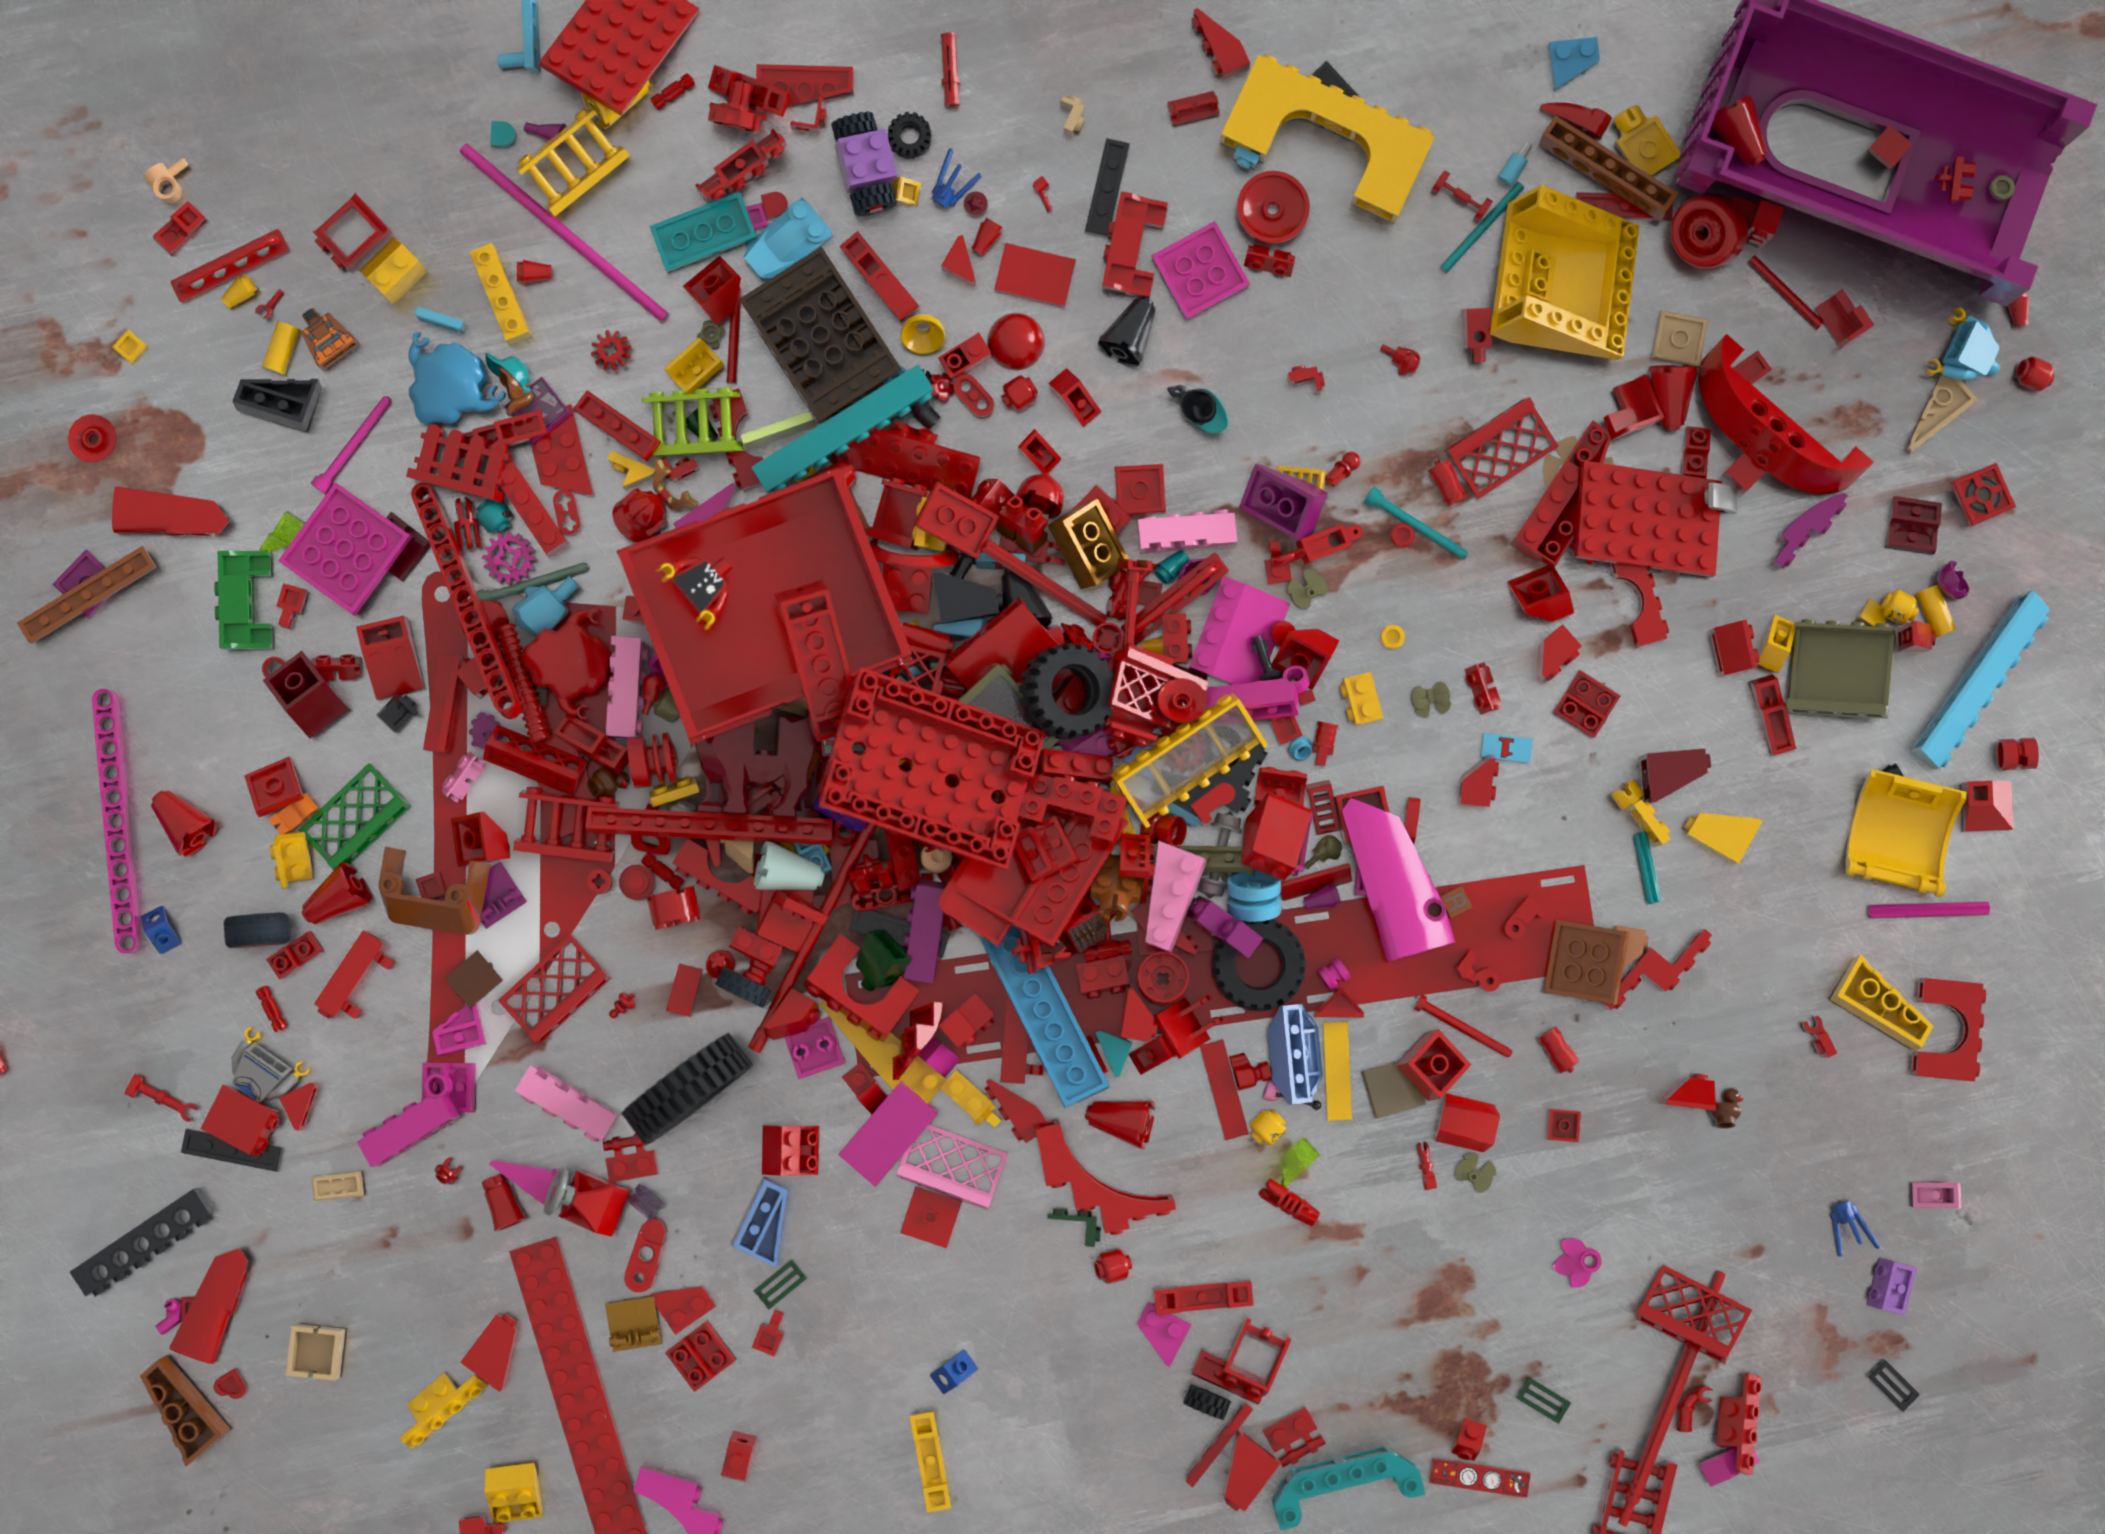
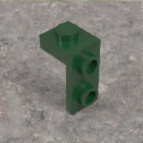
(1092, 1232)

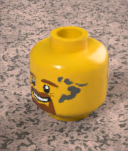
(1267, 1127)

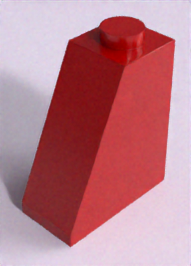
(493, 1351)

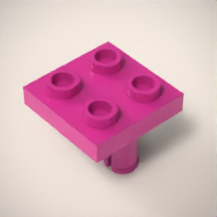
(815, 1049)

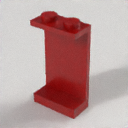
(1126, 726)

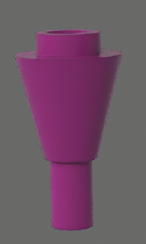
(545, 131)

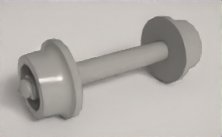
(1226, 823)

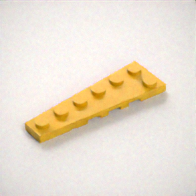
(919, 1075)

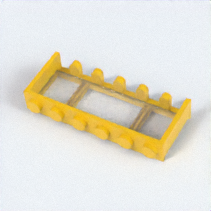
(1188, 758)

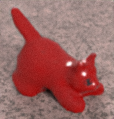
(1117, 602)

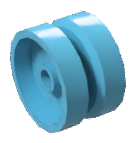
(1253, 897)

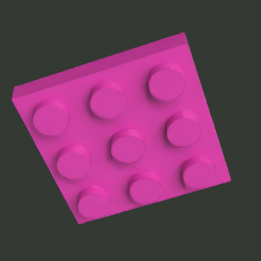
(1200, 270)

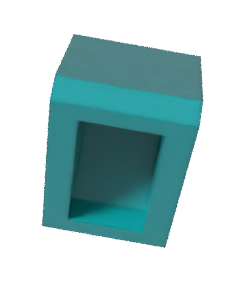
(1115, 1049)

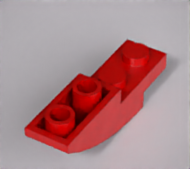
(879, 276)

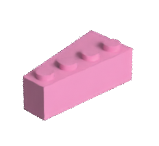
(1186, 532)
(626, 687)
(1173, 889)

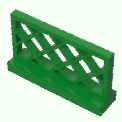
(369, 832)

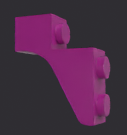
(1223, 925)

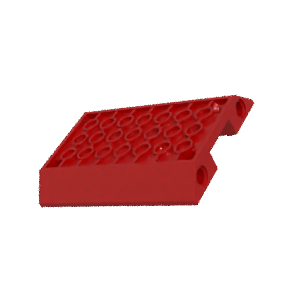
(938, 741)

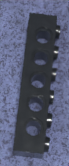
(86, 1273)

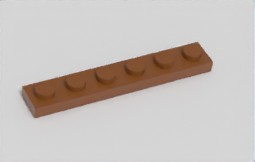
(86, 595)

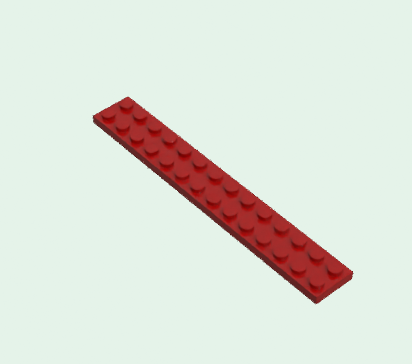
(577, 1388)

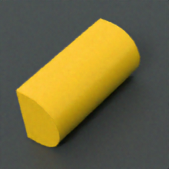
(281, 348)
(1935, 610)

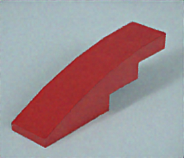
(509, 430)

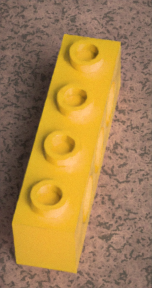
(500, 294)

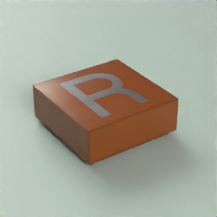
(1456, 902)

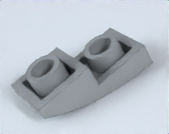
(1721, 497)

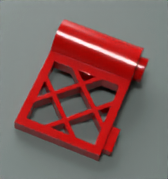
(928, 645)

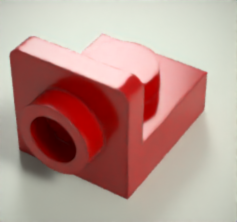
(684, 469)

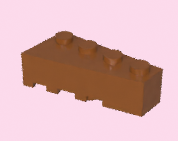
(183, 1409)

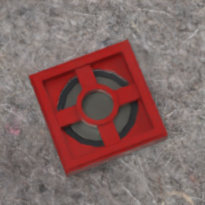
(1981, 495)

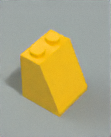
(393, 270)

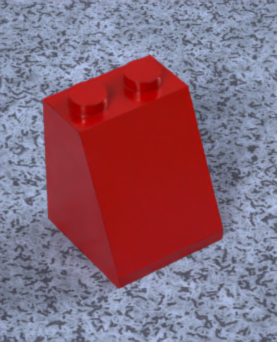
(1274, 836)
(1247, 1471)

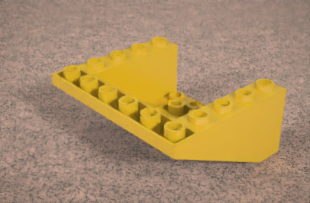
(1564, 275)

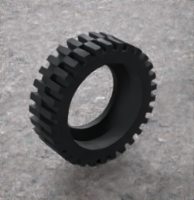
(686, 1088)

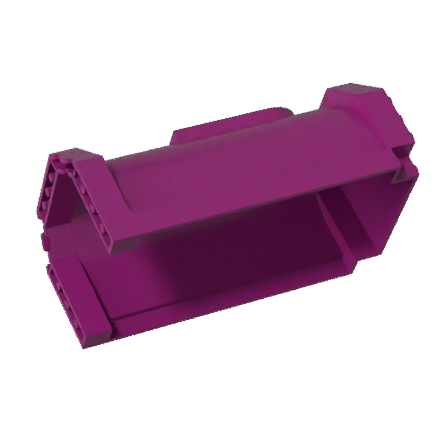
(1928, 94)

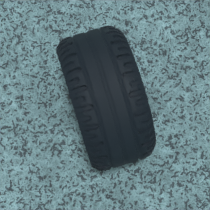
(256, 930)

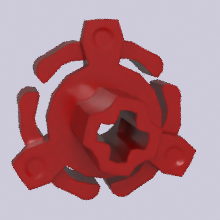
(736, 112)

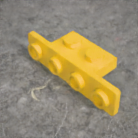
(437, 1405)

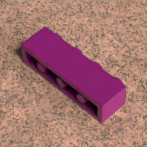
(925, 932)

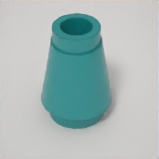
(1169, 568)

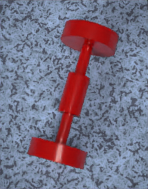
(1461, 195)

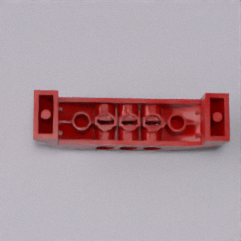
(1768, 432)

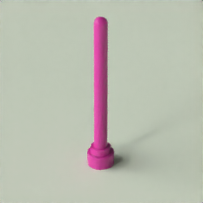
(324, 481)

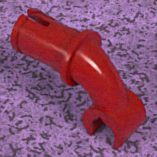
(1686, 1408)

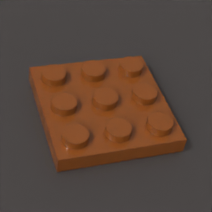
(1586, 962)

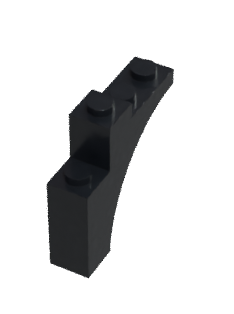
(1237, 776)

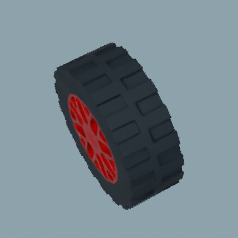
(743, 987)

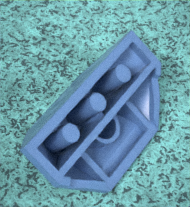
(1295, 1054)

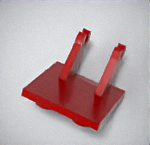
(1182, 1026)

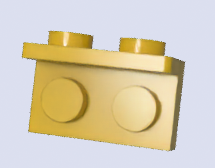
(1362, 699)
(291, 858)

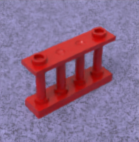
(552, 844)
(1659, 1497)

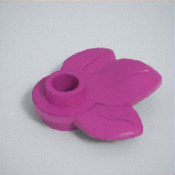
(1573, 1262)

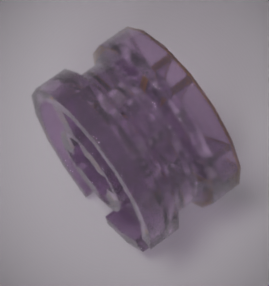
(645, 1202)

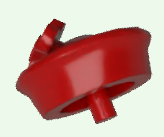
(717, 961)

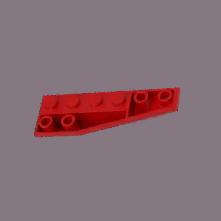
(1554, 517)

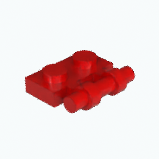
(632, 1165)
(1289, 1430)

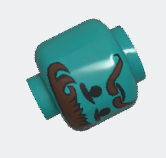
(494, 516)

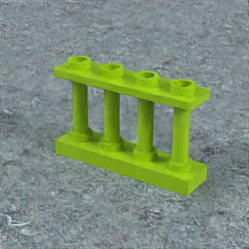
(704, 443)

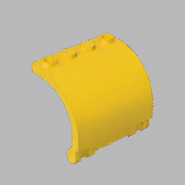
(1902, 831)

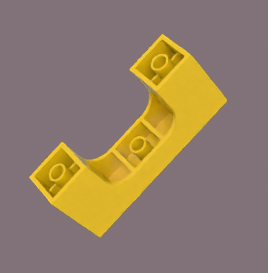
(1282, 94)

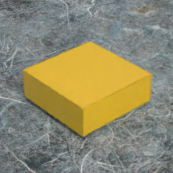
(129, 346)

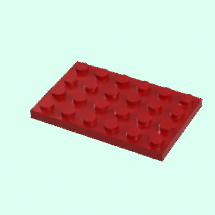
(617, 46)
(1646, 519)

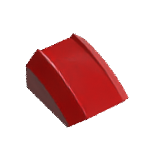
(1467, 1123)

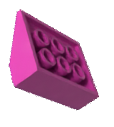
(1226, 639)

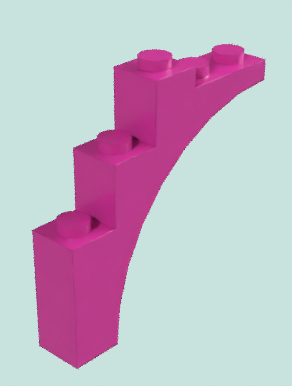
(678, 1496)

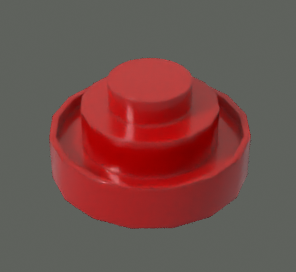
(637, 882)

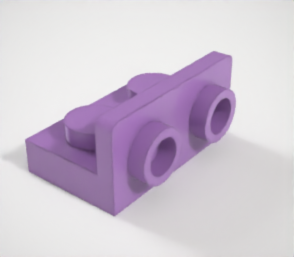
(1891, 1286)

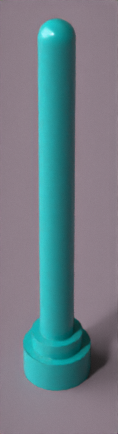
(1377, 499)

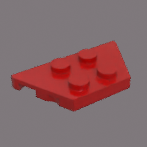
(562, 459)

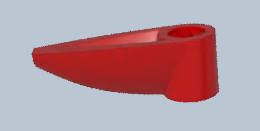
(1587, 120)

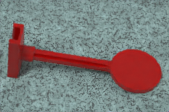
(1133, 577)

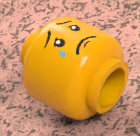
(1899, 607)

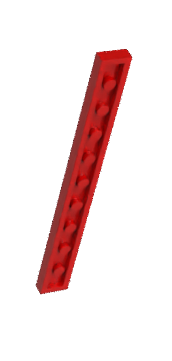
(709, 825)

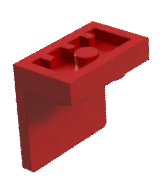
(1135, 860)
(789, 921)

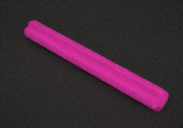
(1929, 909)

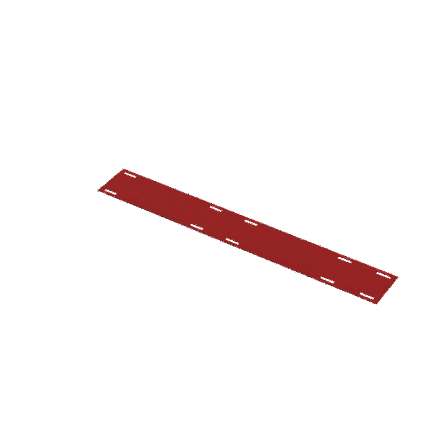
(1347, 934)

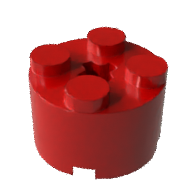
(673, 907)

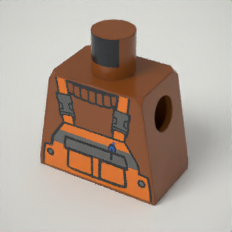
(326, 338)

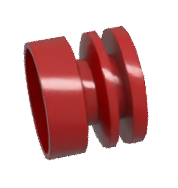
(652, 760)
(1164, 964)

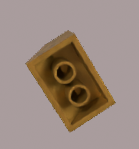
(1088, 543)

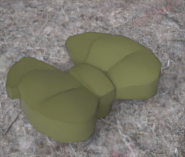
(1315, 586)
(1422, 698)
(1466, 1171)

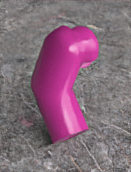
(173, 1316)

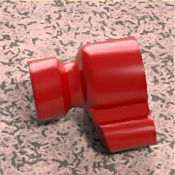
(1246, 1074)

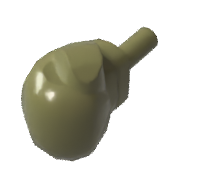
(1326, 848)

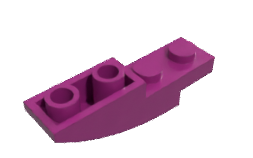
(1812, 521)

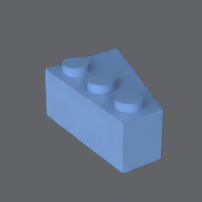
(762, 1223)

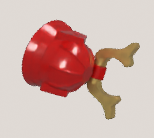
(643, 512)

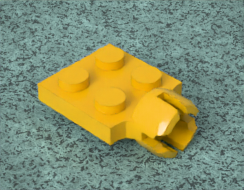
(1644, 140)
(1641, 812)

